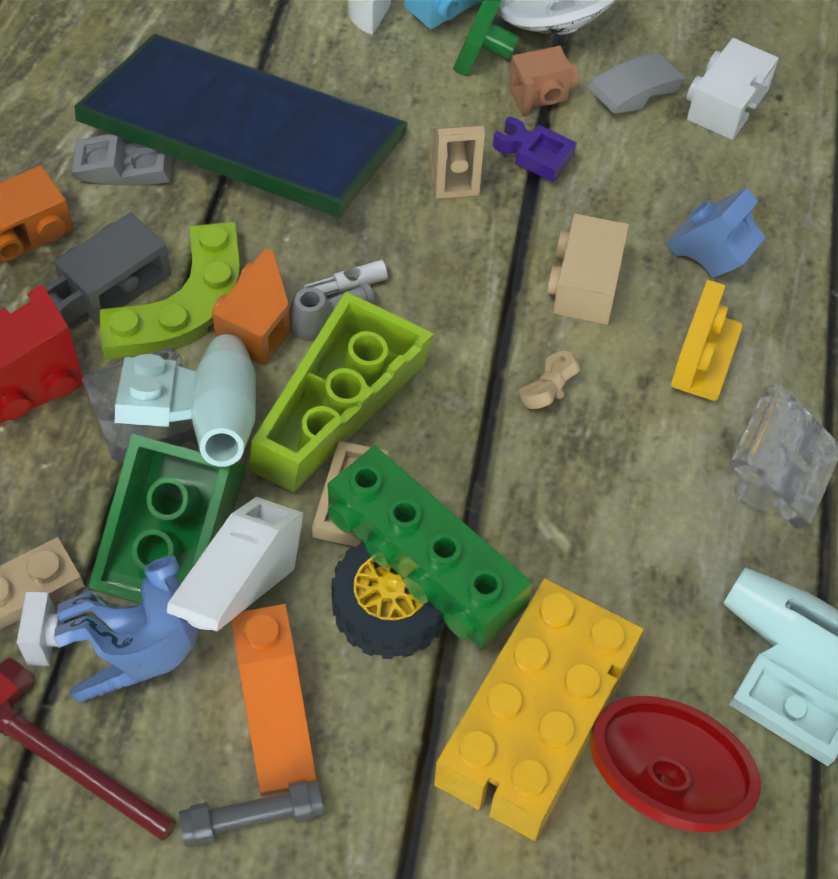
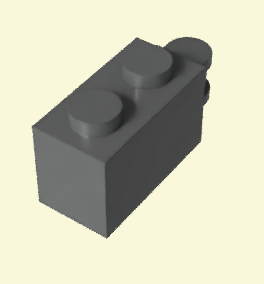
(108, 270)

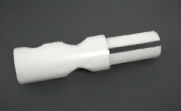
(339, 283)

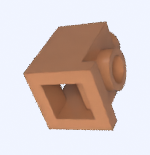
(541, 78)

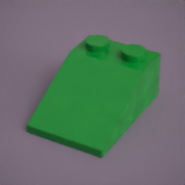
(162, 507)

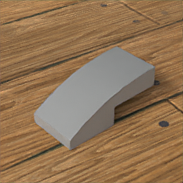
(634, 81)
(112, 162)

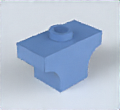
(719, 234)

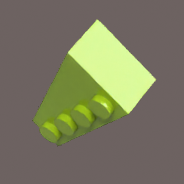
(336, 389)

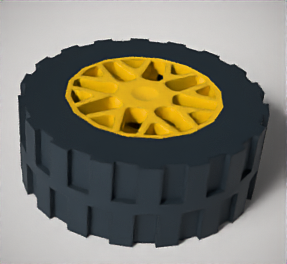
(378, 608)

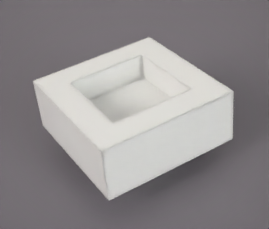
(37, 629)

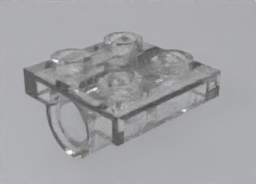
(784, 459)

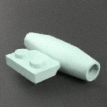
(215, 396)
(795, 681)

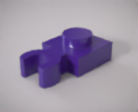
(537, 151)

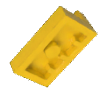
(707, 346)

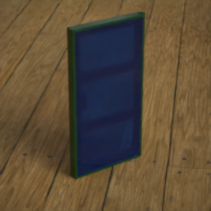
(243, 123)

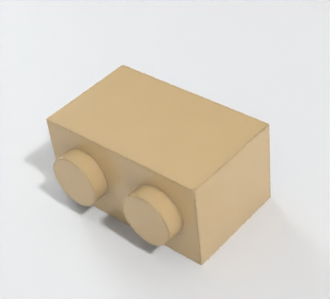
(589, 268)

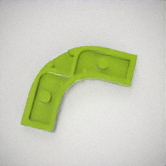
(187, 312)

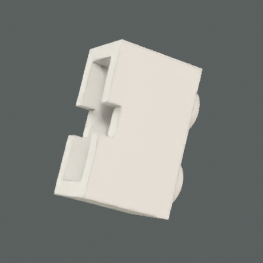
(730, 84)

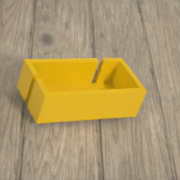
(538, 708)

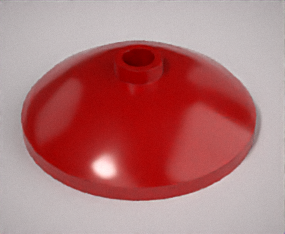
(675, 764)

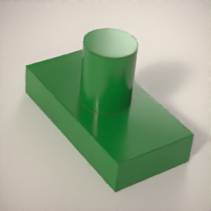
(486, 35)

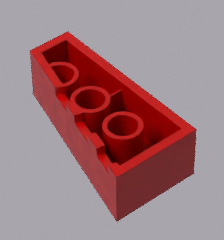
(35, 356)

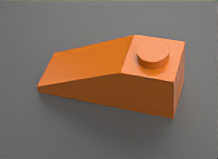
(273, 698)

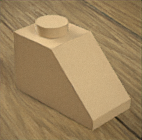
(456, 160)

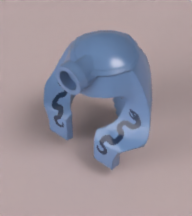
(144, 635)

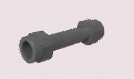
(201, 824)

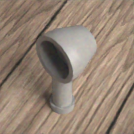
(312, 309)

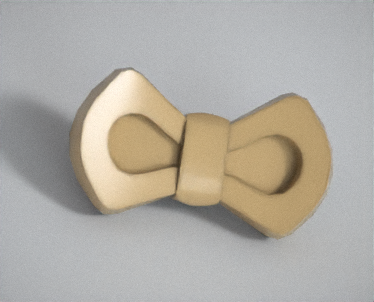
(558, 369)

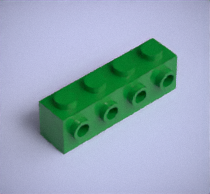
(428, 547)

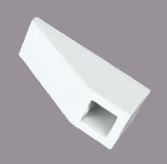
(239, 565)

